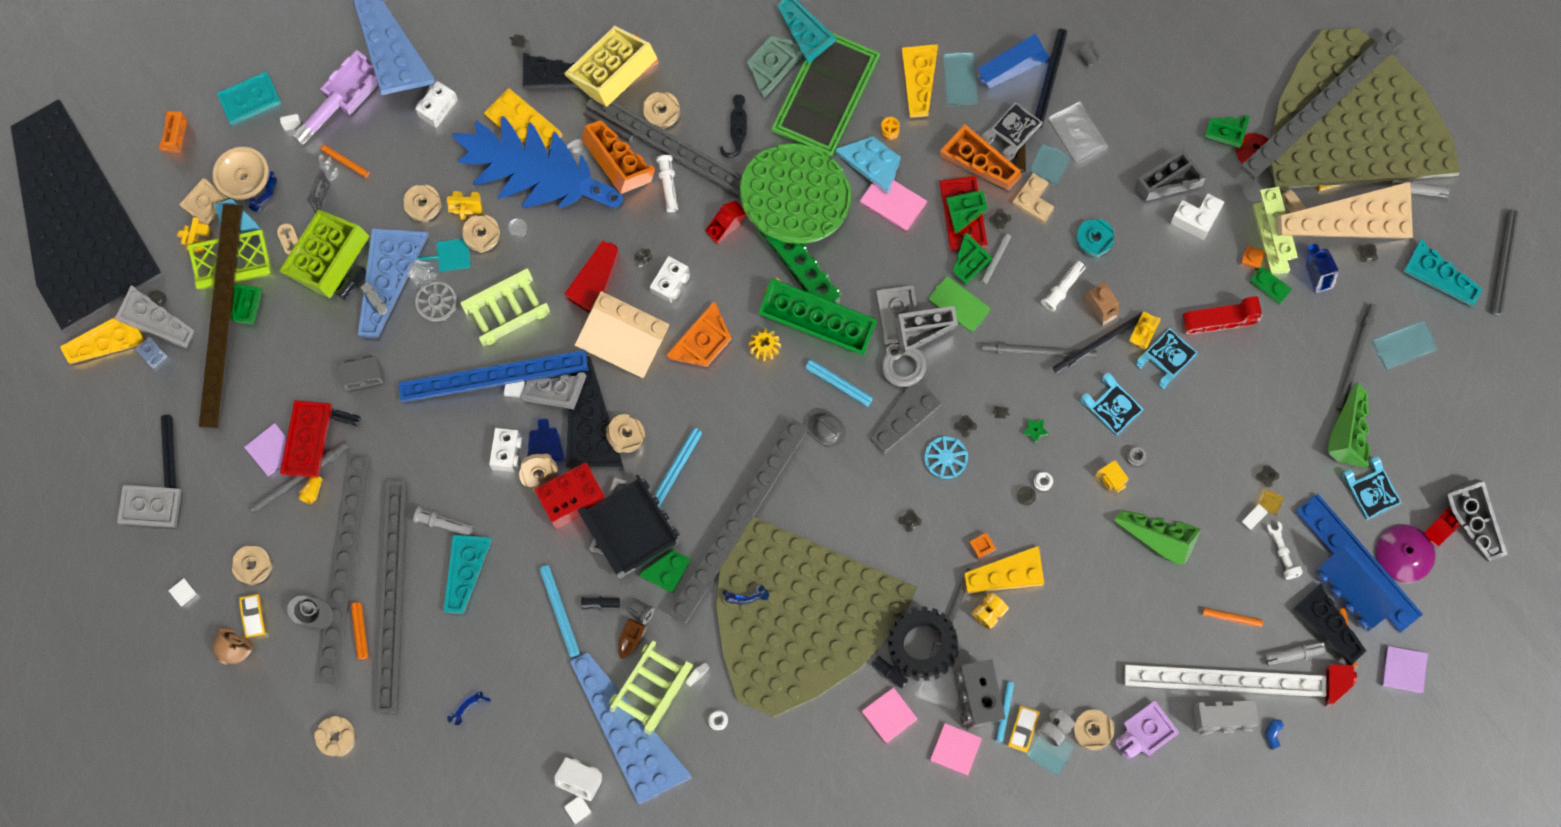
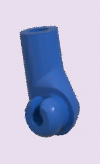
(1272, 731)

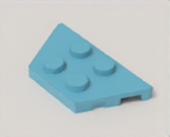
(872, 160)

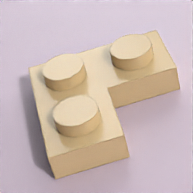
(1030, 201)

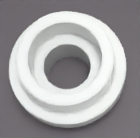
(1043, 475)
(718, 713)

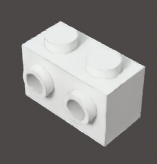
(436, 104)
(669, 280)
(505, 450)
(578, 778)

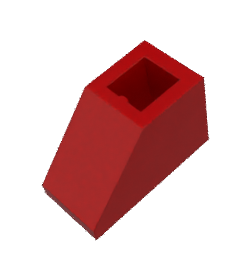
(725, 221)

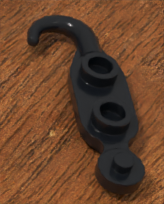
(738, 126)

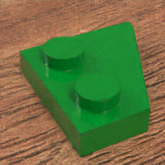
(1227, 130)
(966, 208)
(970, 260)
(246, 303)
(667, 571)

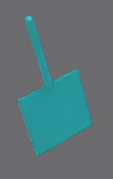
(451, 255)

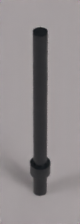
(1071, 359)

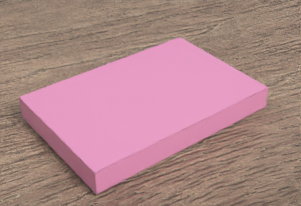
(898, 207)

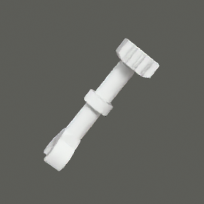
(1283, 552)

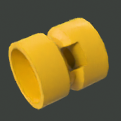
(995, 606)

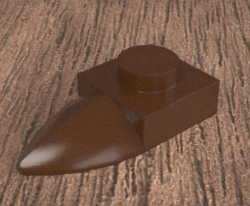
(630, 637)

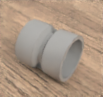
(1057, 725)

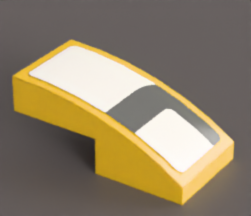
(252, 615)
(1023, 729)

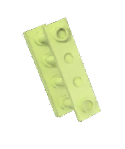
(1277, 248)
(489, 297)
(661, 705)

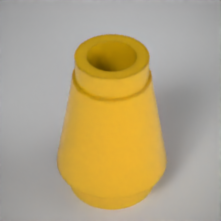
(310, 490)

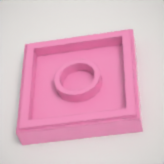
(889, 715)
(956, 749)

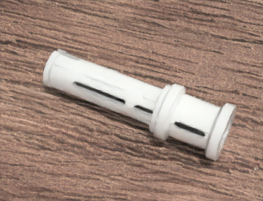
(666, 174)
(1059, 292)

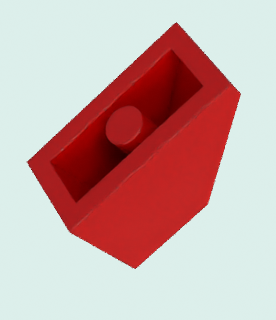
(1442, 527)
(1338, 682)

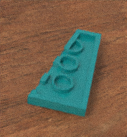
(807, 30)
(1435, 271)
(464, 569)

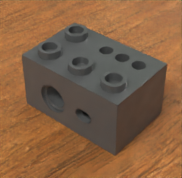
(975, 684)

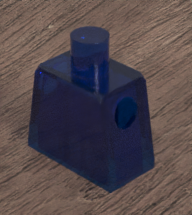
(1321, 268)
(546, 441)

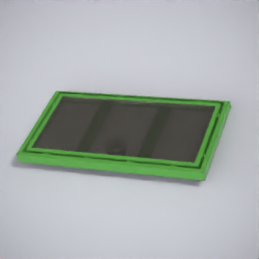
(826, 95)

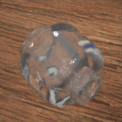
(422, 273)

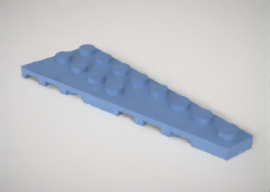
(390, 51)
(643, 758)

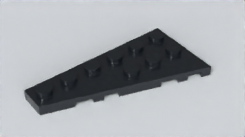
(588, 426)

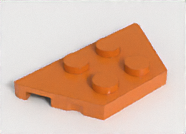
(703, 340)

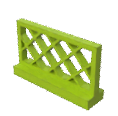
(242, 274)

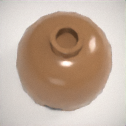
(230, 647)

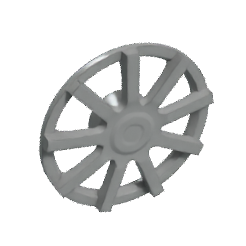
(436, 301)

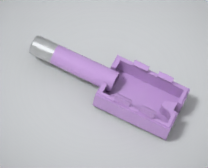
(343, 90)

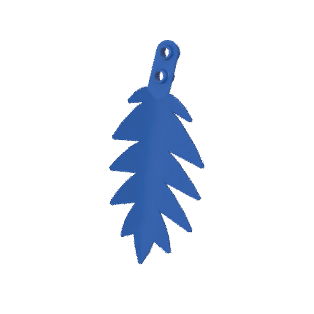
(554, 174)

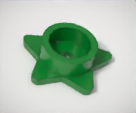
(1035, 435)

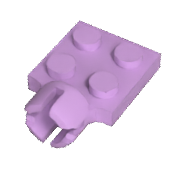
(1146, 731)

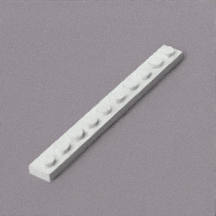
(1225, 681)

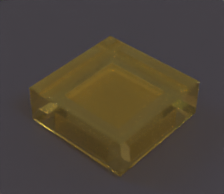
(1271, 502)

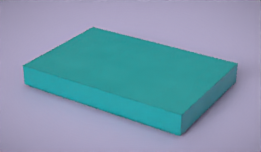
(248, 98)

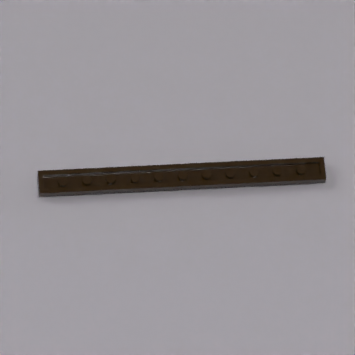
(221, 316)

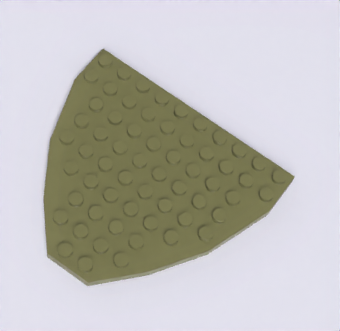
(1373, 134)
(815, 626)

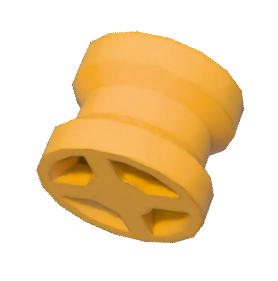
(890, 123)

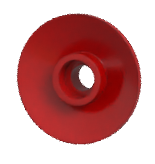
(1246, 149)

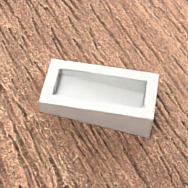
(1254, 517)

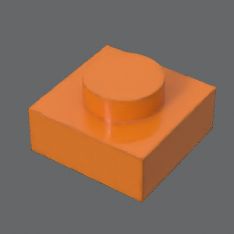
(1252, 257)
(982, 545)

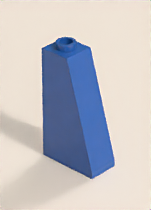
(1013, 62)

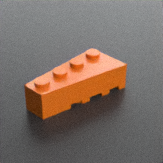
(978, 157)
(616, 158)

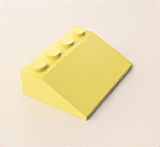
(611, 65)

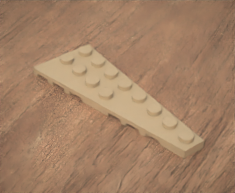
(1368, 215)

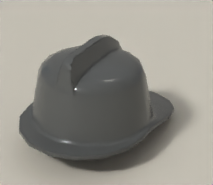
(825, 427)
(310, 611)

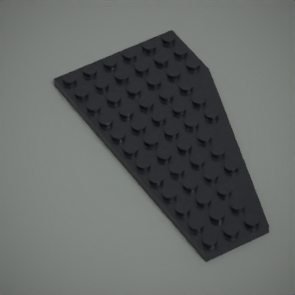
(75, 223)

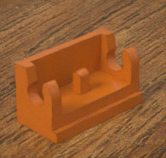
(173, 131)

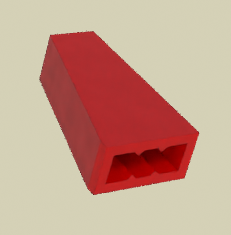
(594, 277)

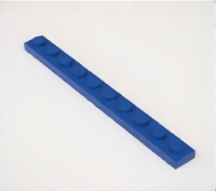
(493, 376)

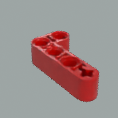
(1224, 317)

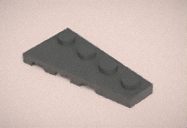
(909, 411)

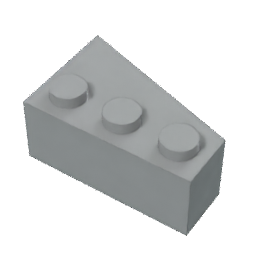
(923, 326)
(1225, 717)

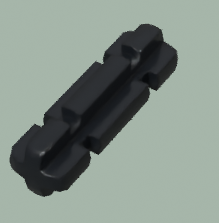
(345, 417)

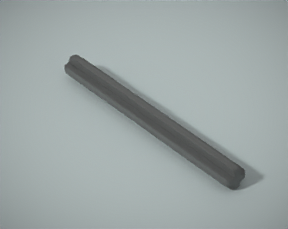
(1505, 262)

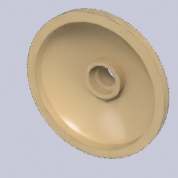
(236, 164)

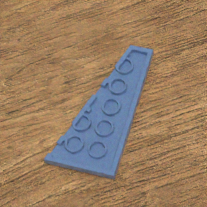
(387, 273)

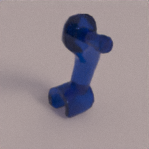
(255, 205)
(761, 593)
(476, 698)

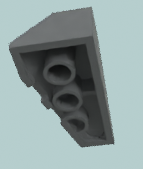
(1476, 515)

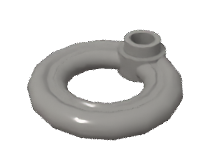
(898, 380)

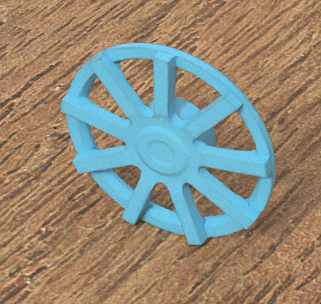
(946, 457)

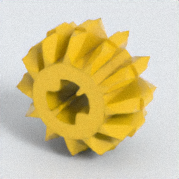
(765, 351)

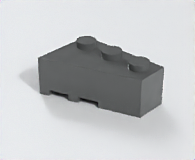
(1170, 177)

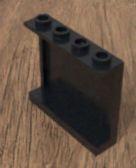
(630, 527)

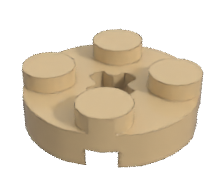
(661, 100)
(422, 193)
(484, 242)
(618, 441)
(537, 462)
(252, 554)
(1085, 738)
(335, 748)

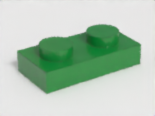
(1270, 285)

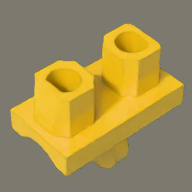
(464, 205)
(197, 229)
(1144, 330)

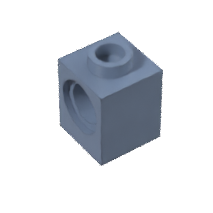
(151, 352)

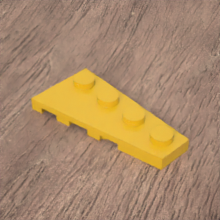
(919, 74)
(102, 340)
(1008, 573)

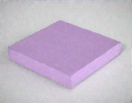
(268, 449)
(1404, 669)

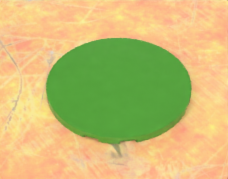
(795, 193)

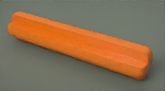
(359, 630)

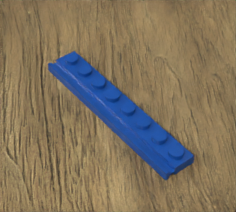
(1335, 535)

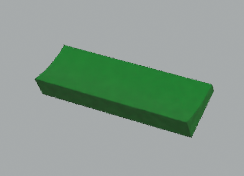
(818, 316)

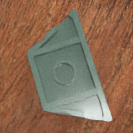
(773, 62)

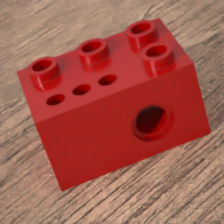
(568, 494)

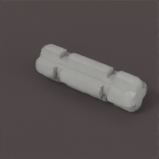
(374, 299)

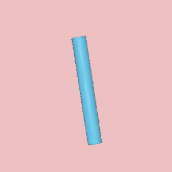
(1006, 706)

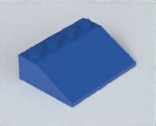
(1357, 588)

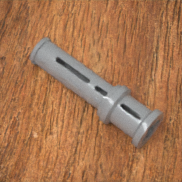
(434, 519)

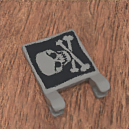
(1013, 127)

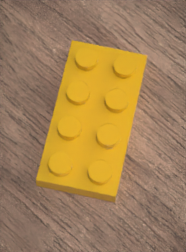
(519, 116)

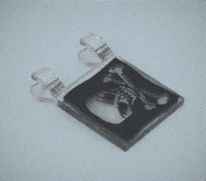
(321, 184)

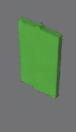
(968, 308)

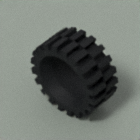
(923, 667)

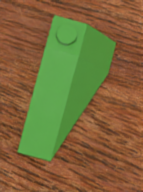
(1350, 432)
(1167, 539)

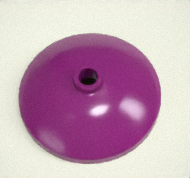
(1394, 559)

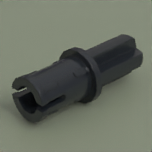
(351, 282)
(600, 603)
(890, 672)

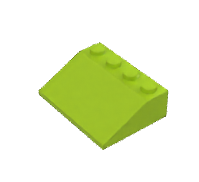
(325, 253)

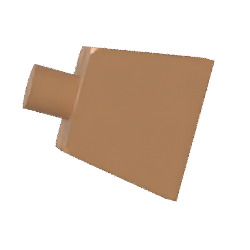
(1101, 301)

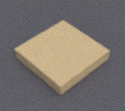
(201, 201)

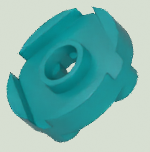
(1094, 227)

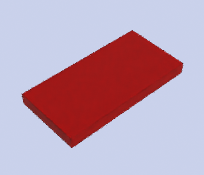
(976, 228)
(306, 439)

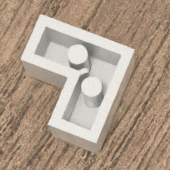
(1198, 220)

